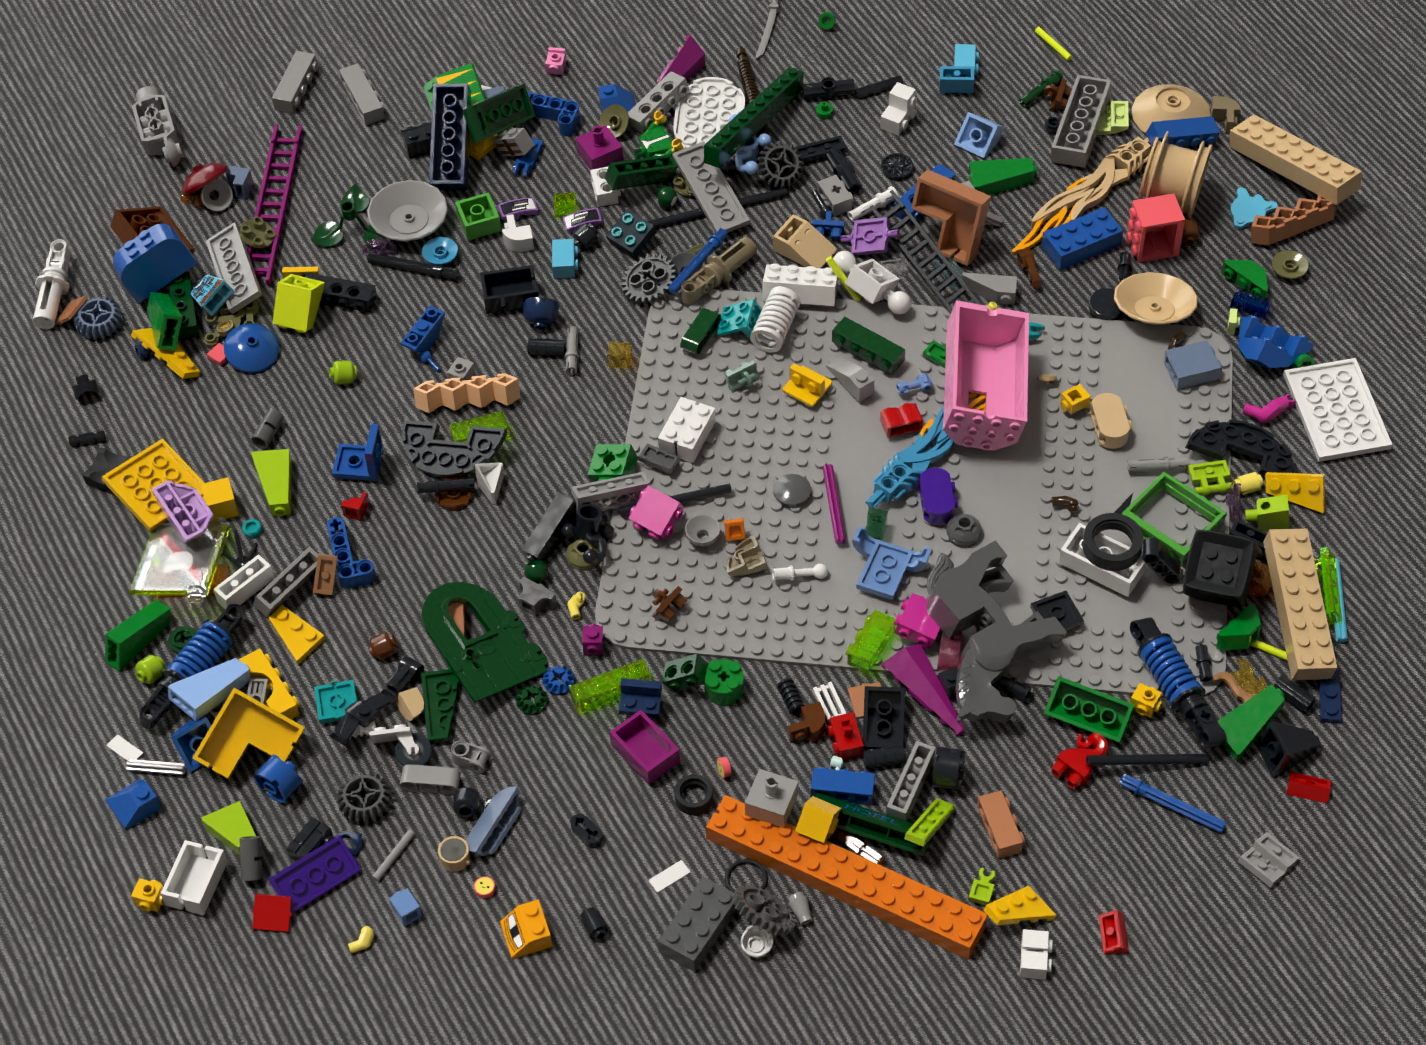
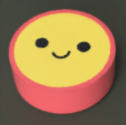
(724, 767)
(484, 887)

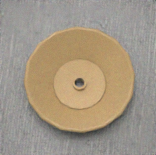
(1167, 103)
(1155, 298)

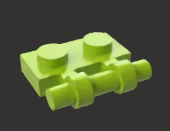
(1210, 472)

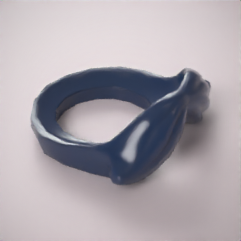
(356, 838)

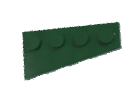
(439, 698)

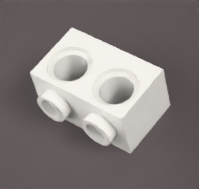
(602, 191)

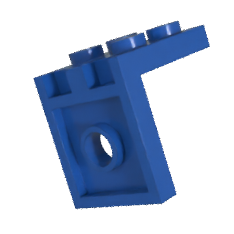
(368, 457)

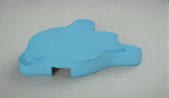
(1246, 207)

